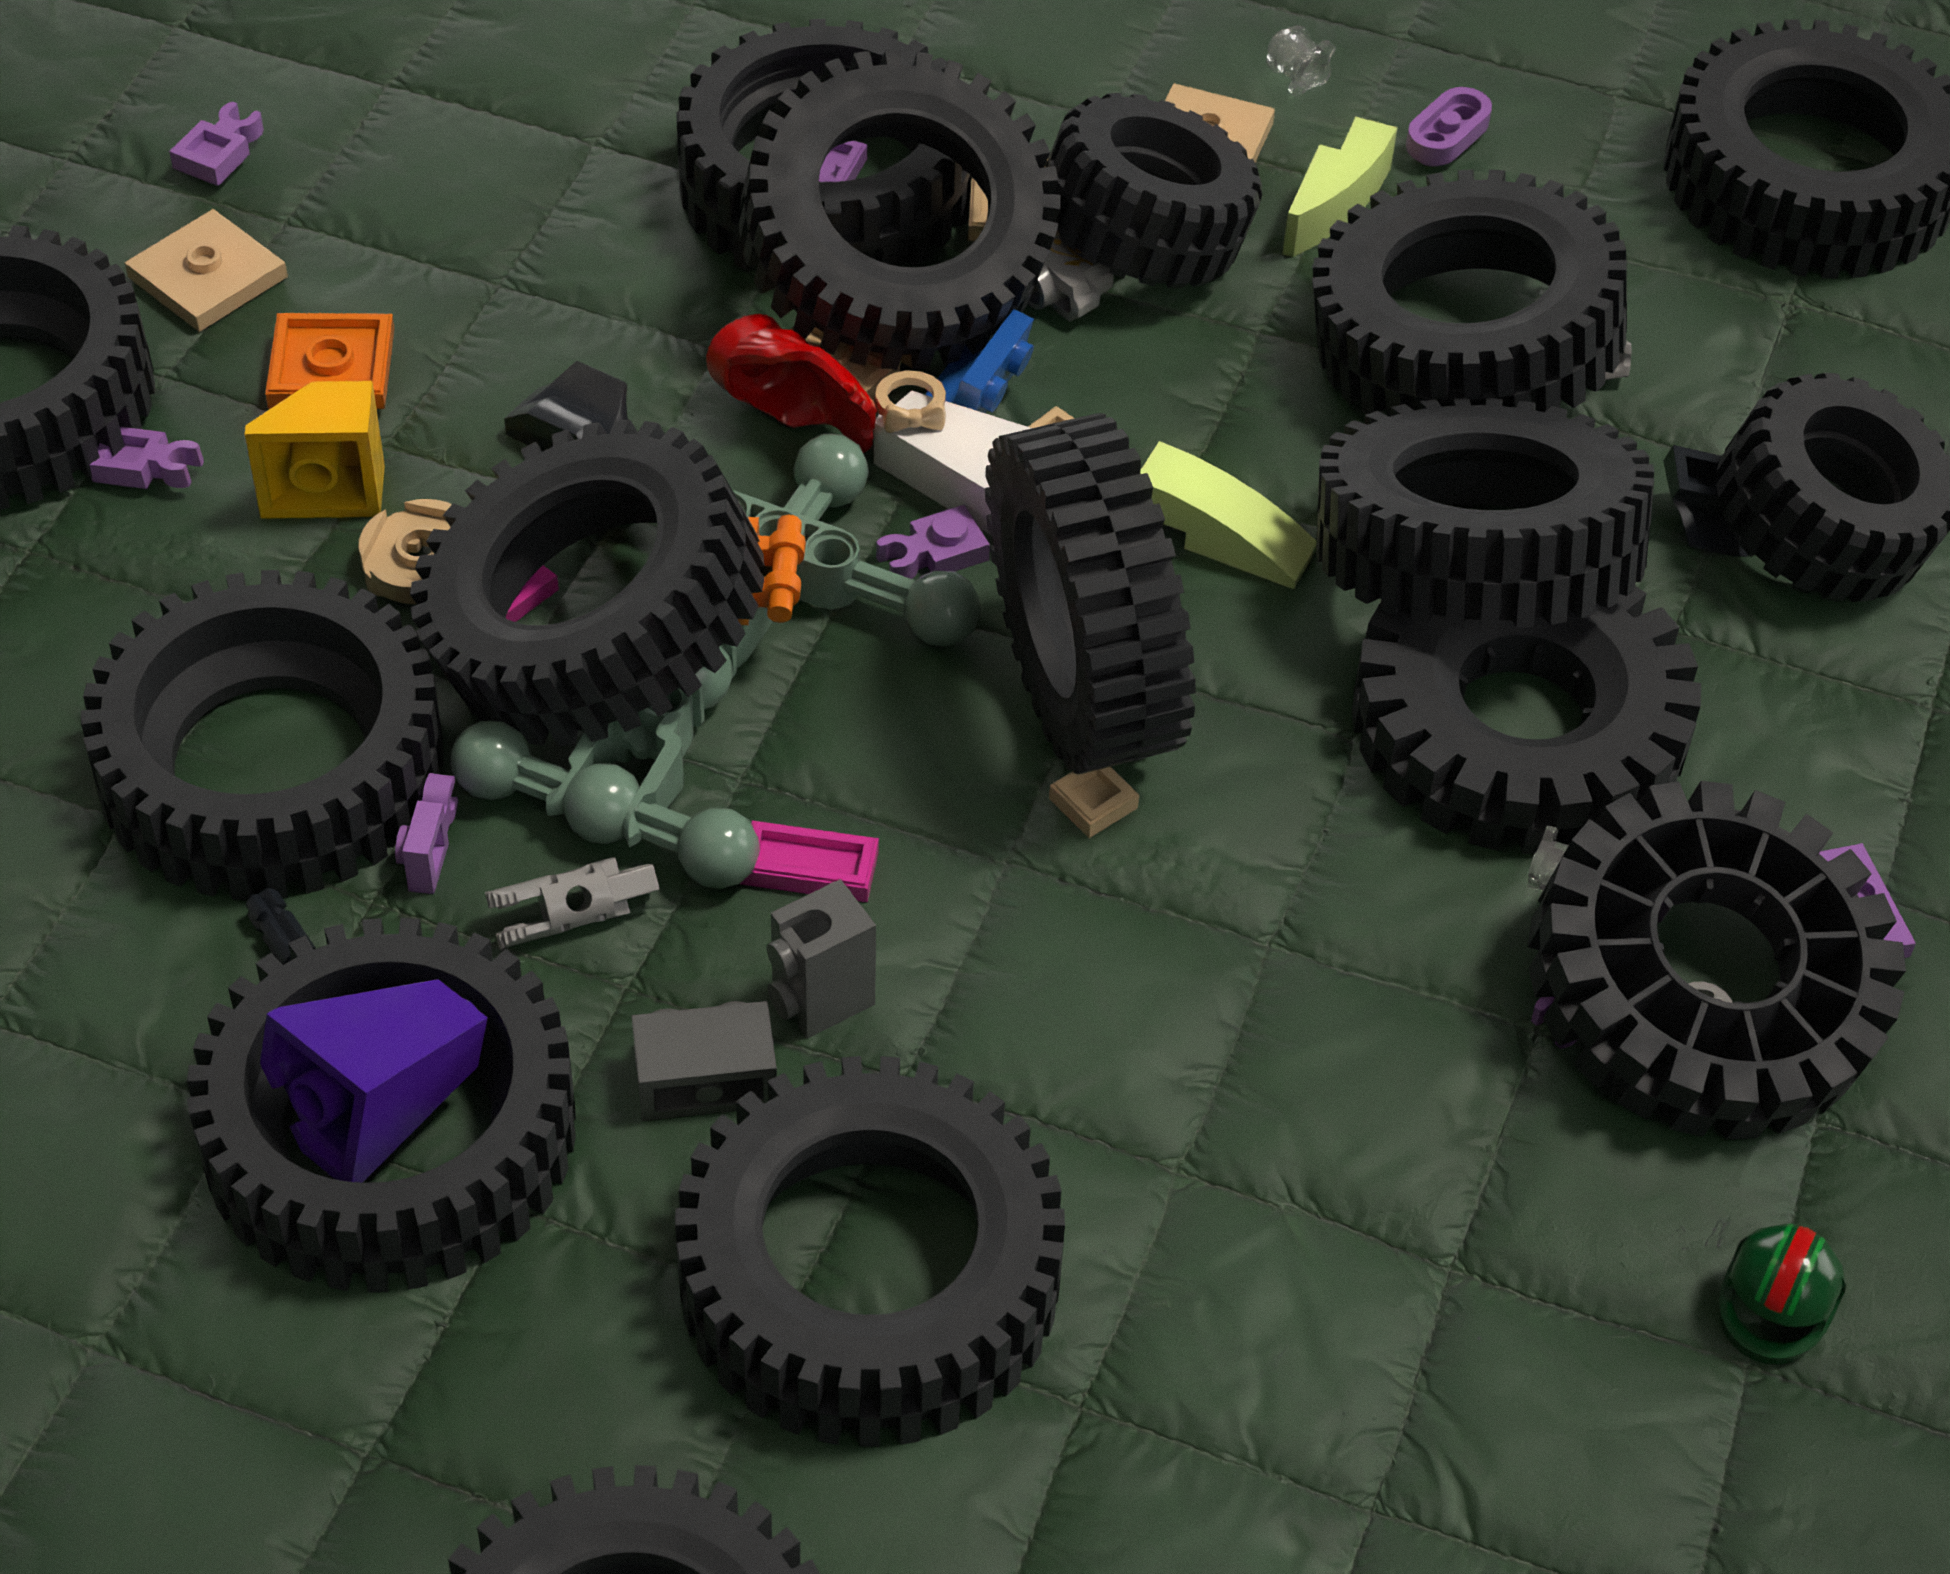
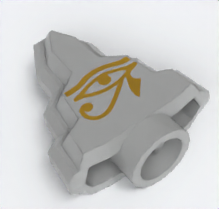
(1070, 282)

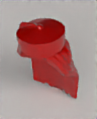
(789, 378)

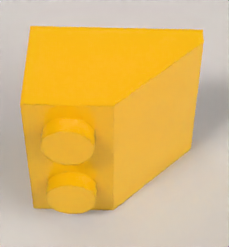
(318, 453)

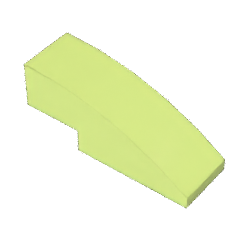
(1339, 182)
(1227, 517)

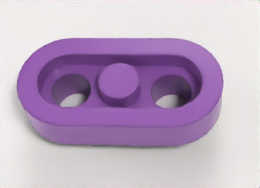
(1448, 126)

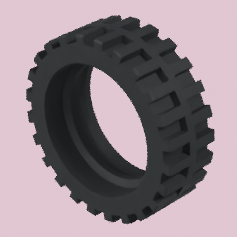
(880, 215)

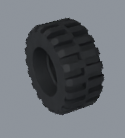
(1152, 190)
(1807, 526)

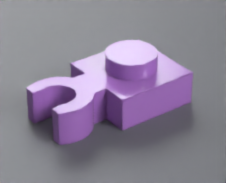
(217, 149)
(144, 458)
(938, 541)
(426, 841)

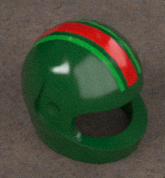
(1787, 1279)

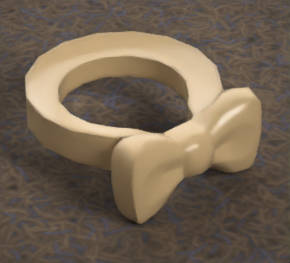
(898, 418)

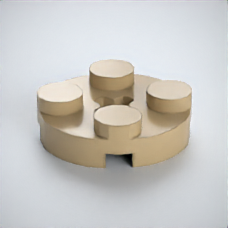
(388, 541)

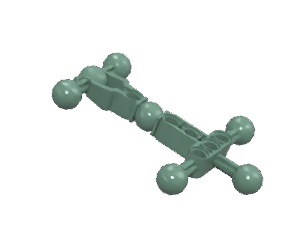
(717, 843)

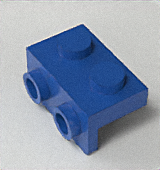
(982, 378)

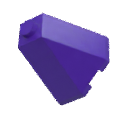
(369, 1068)

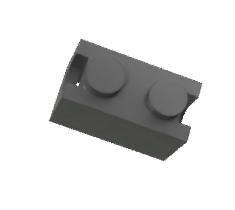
(822, 959)
(702, 1058)

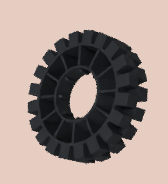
(1614, 663)
(1659, 1032)

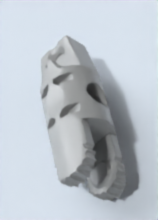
(604, 898)

